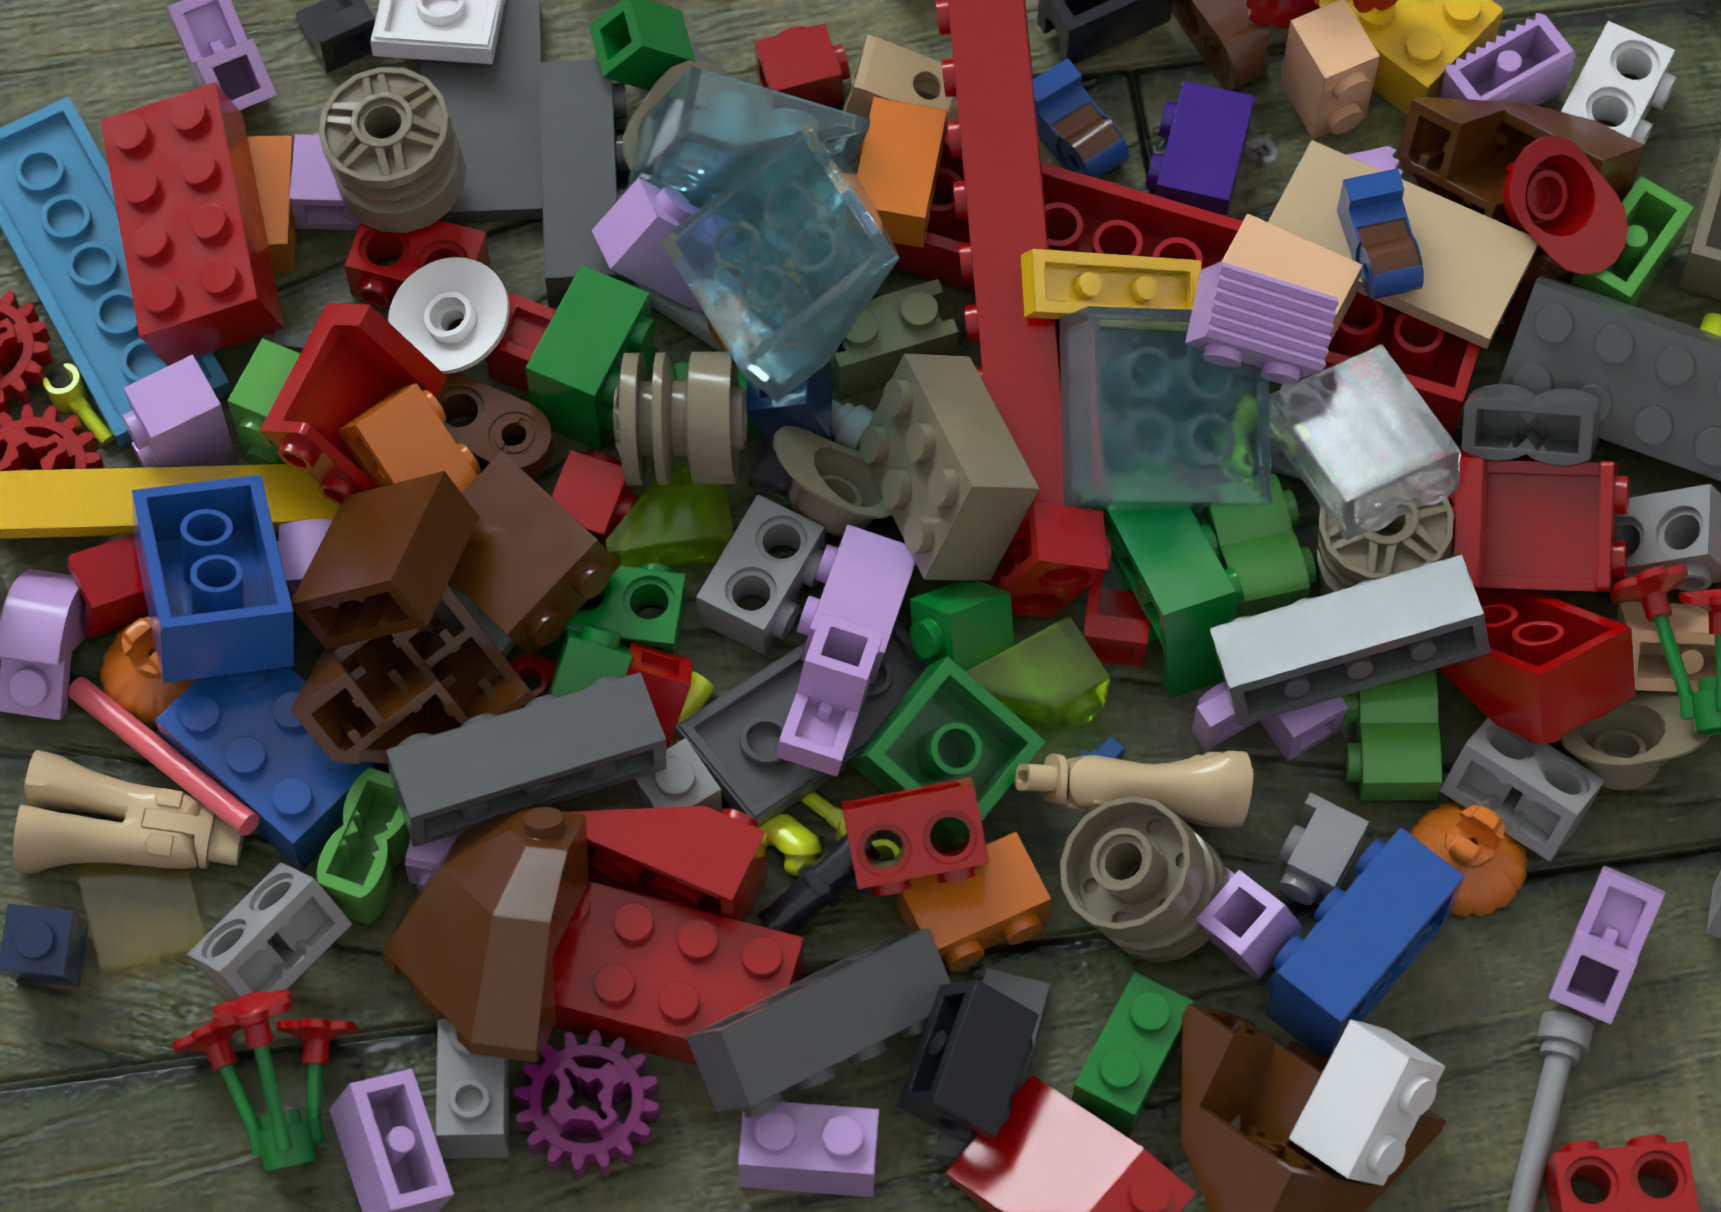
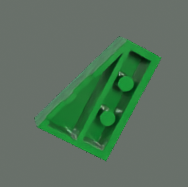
(1179, 585)

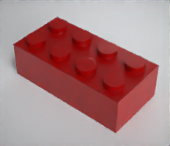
(191, 224)
(662, 969)

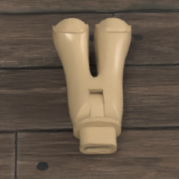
(1200, 790)
(155, 827)

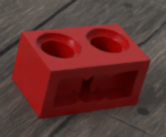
(414, 249)
(1052, 558)
(912, 816)
(1617, 1173)

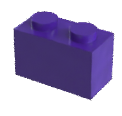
(1203, 147)

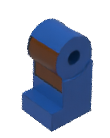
(1074, 124)
(1380, 233)

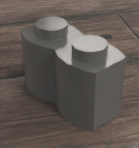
(1548, 427)

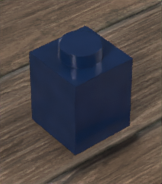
(805, 407)
(43, 945)

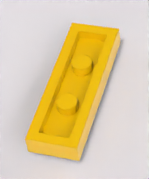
(1069, 280)

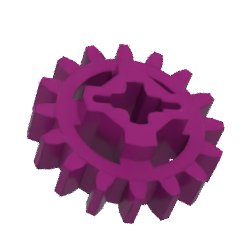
(567, 1122)

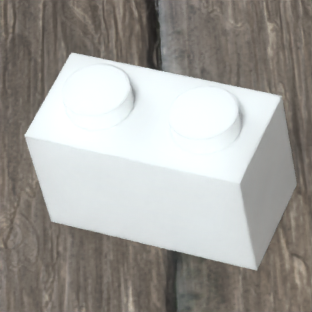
(1367, 1103)

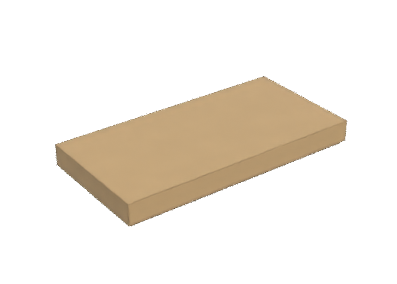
(1466, 257)

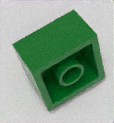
(582, 353)
(944, 733)

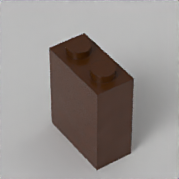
(527, 557)
(385, 560)

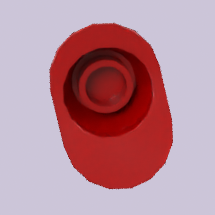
(1565, 205)

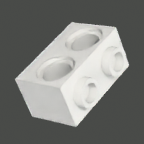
(1609, 96)

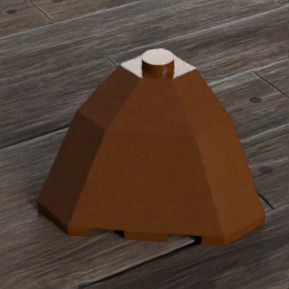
(1466, 144)
(407, 685)
(488, 929)
(1238, 1117)

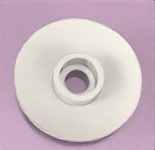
(449, 292)

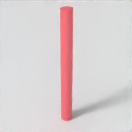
(163, 756)

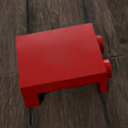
(340, 373)
(1541, 524)

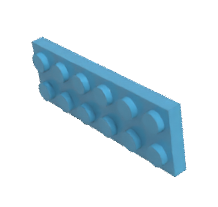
(70, 246)

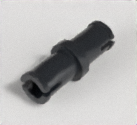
(814, 889)

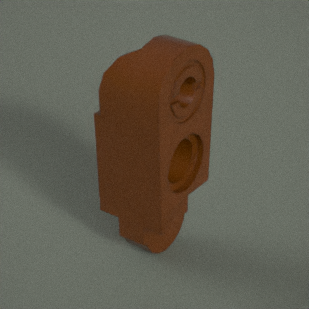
(1225, 38)
(496, 419)

